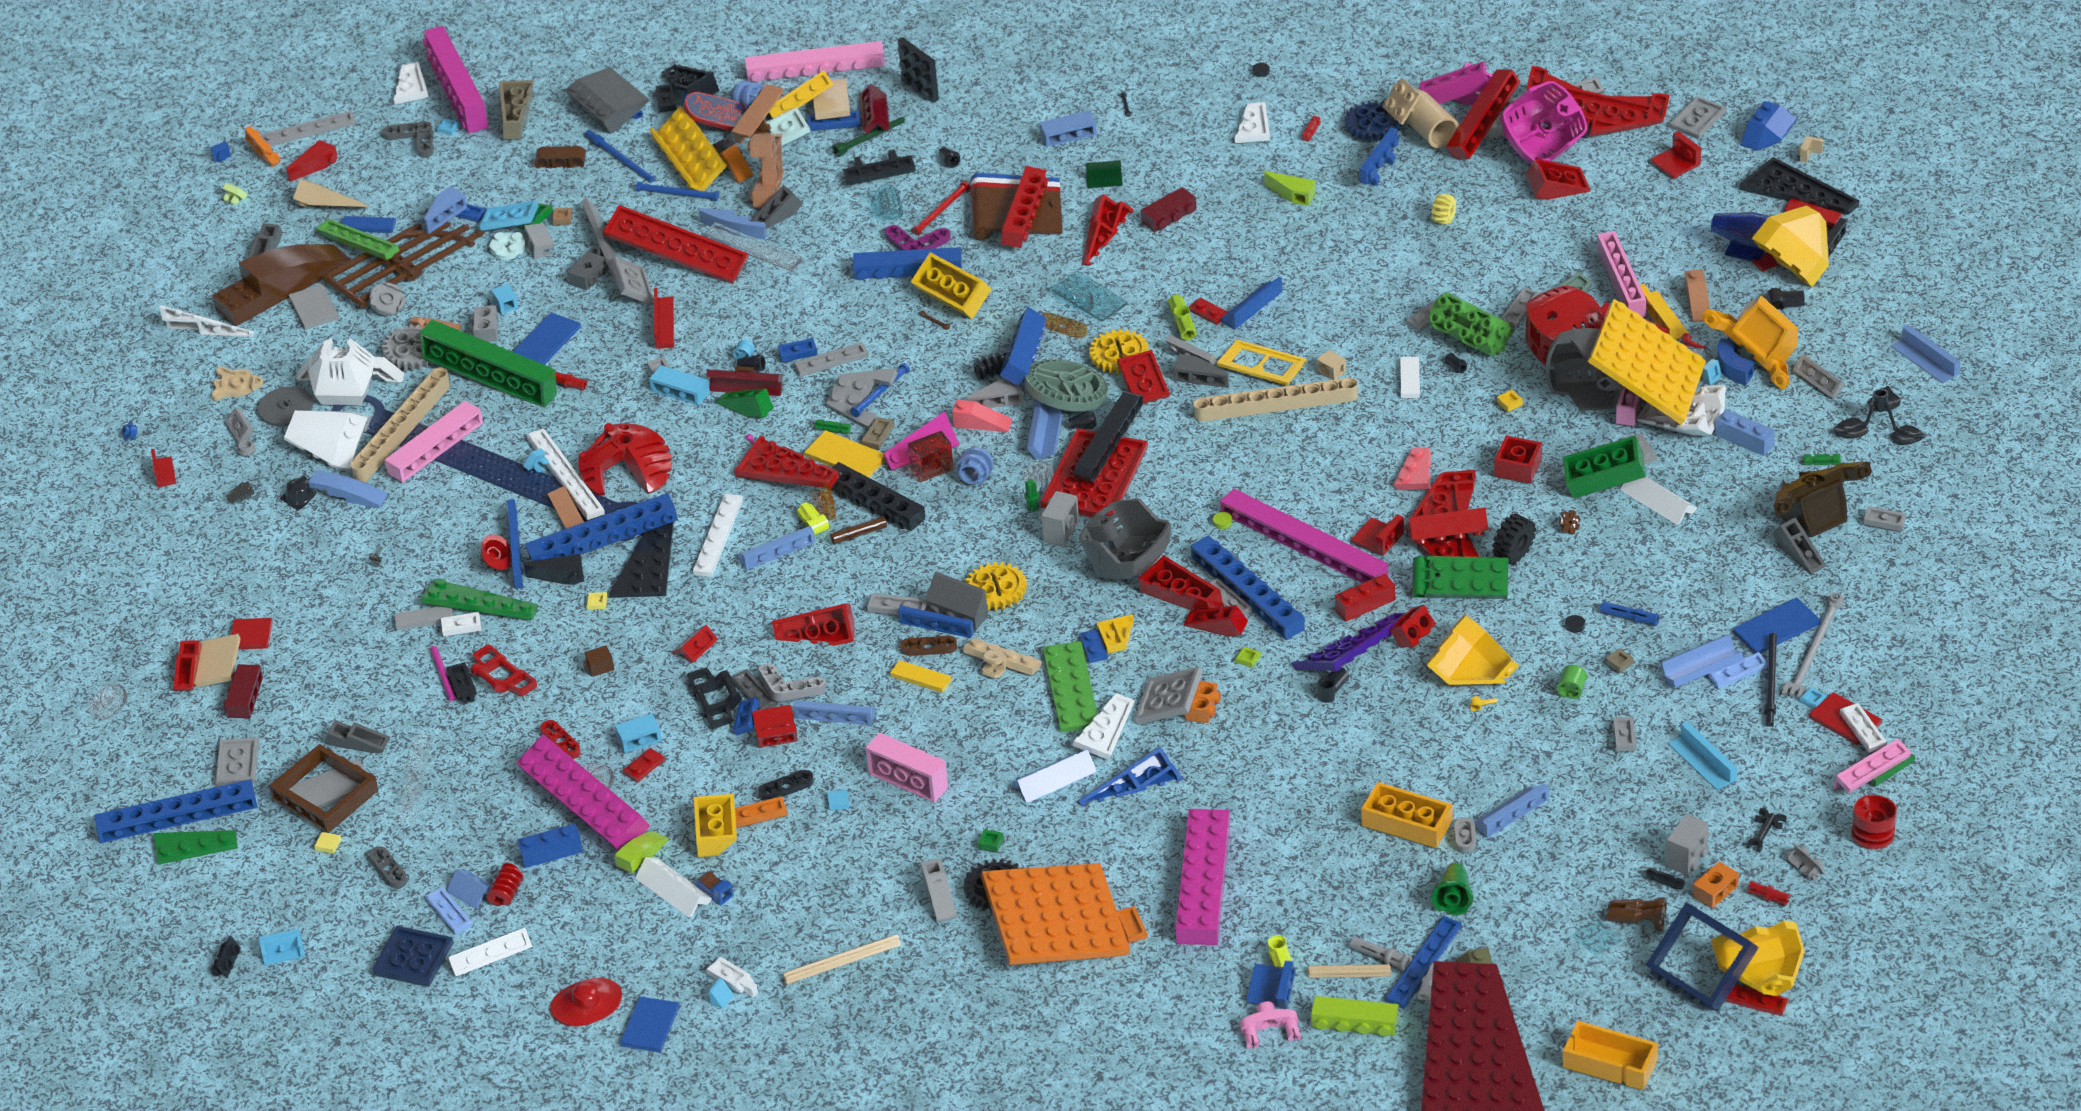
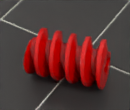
(505, 885)

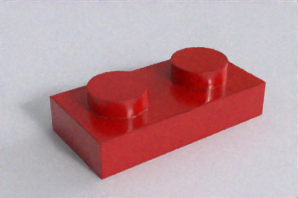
(1207, 311)
(643, 765)

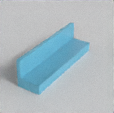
(1704, 757)

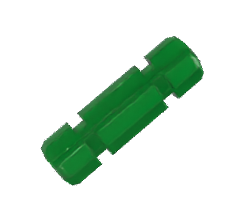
(831, 426)
(1821, 459)

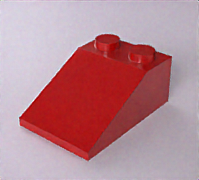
(1555, 179)

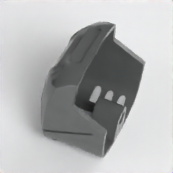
(1571, 353)
(1127, 551)

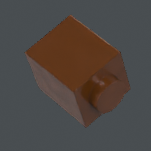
(598, 661)

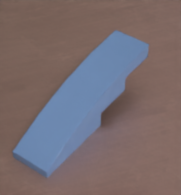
(730, 220)
(348, 488)

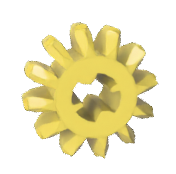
(1443, 209)

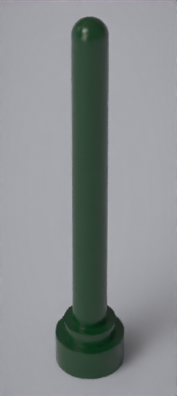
(842, 148)

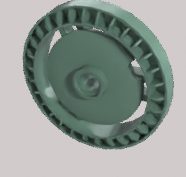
(1066, 385)

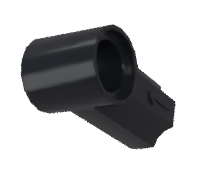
(1782, 299)
(1331, 684)

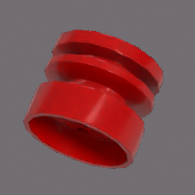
(1874, 821)

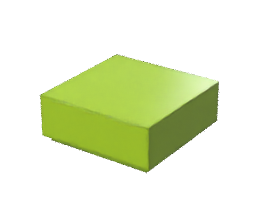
(1248, 657)

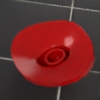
(586, 1002)

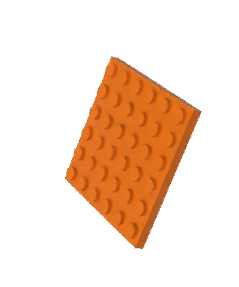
(1055, 913)

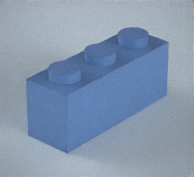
(1068, 128)
(1744, 432)

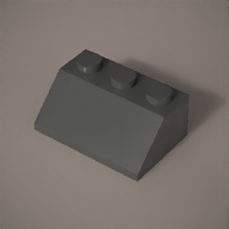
(957, 599)

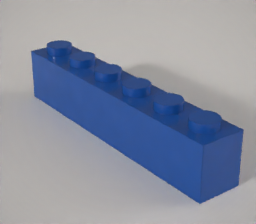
(900, 262)
(1023, 346)

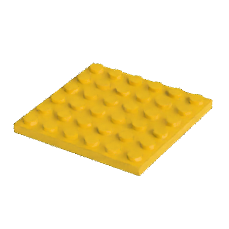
(1647, 361)

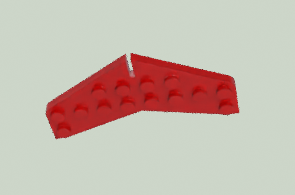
(1608, 112)
(1449, 493)

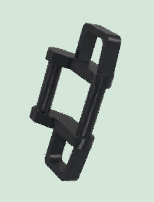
(721, 680)

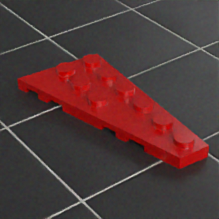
(781, 464)

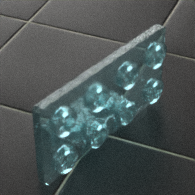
(1089, 296)

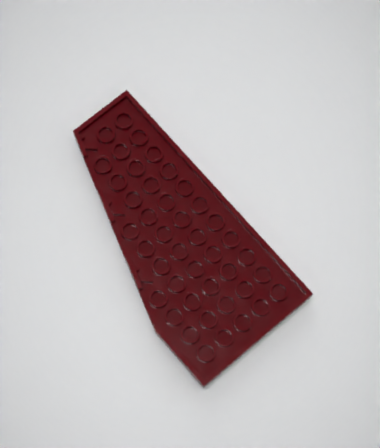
(1474, 1044)

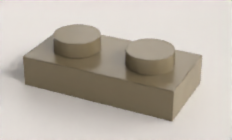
(878, 433)

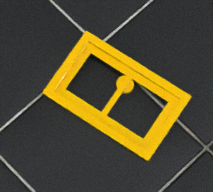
(1258, 370)

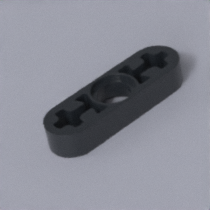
(789, 779)

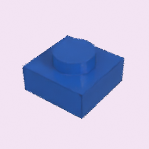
(220, 152)

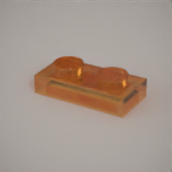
(828, 506)

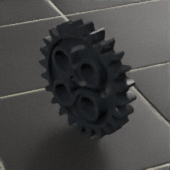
(974, 886)

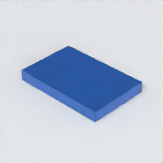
(650, 1024)

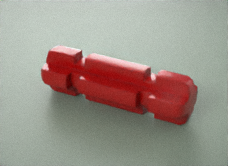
(1310, 128)

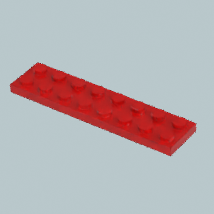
(675, 244)

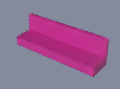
(1456, 83)

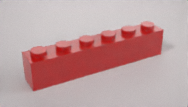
(1483, 114)

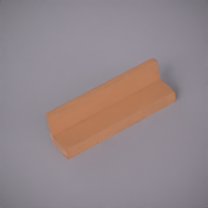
(756, 112)

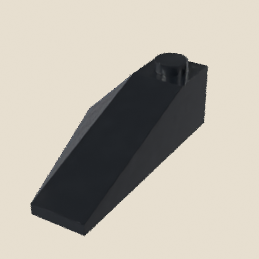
(691, 79)

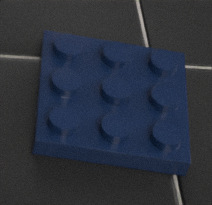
(412, 956)

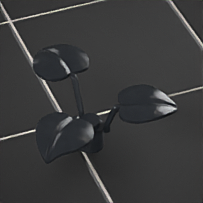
(1882, 400)

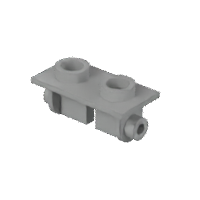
(1811, 866)

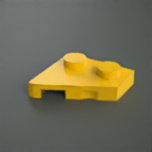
(1116, 632)

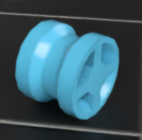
(744, 349)

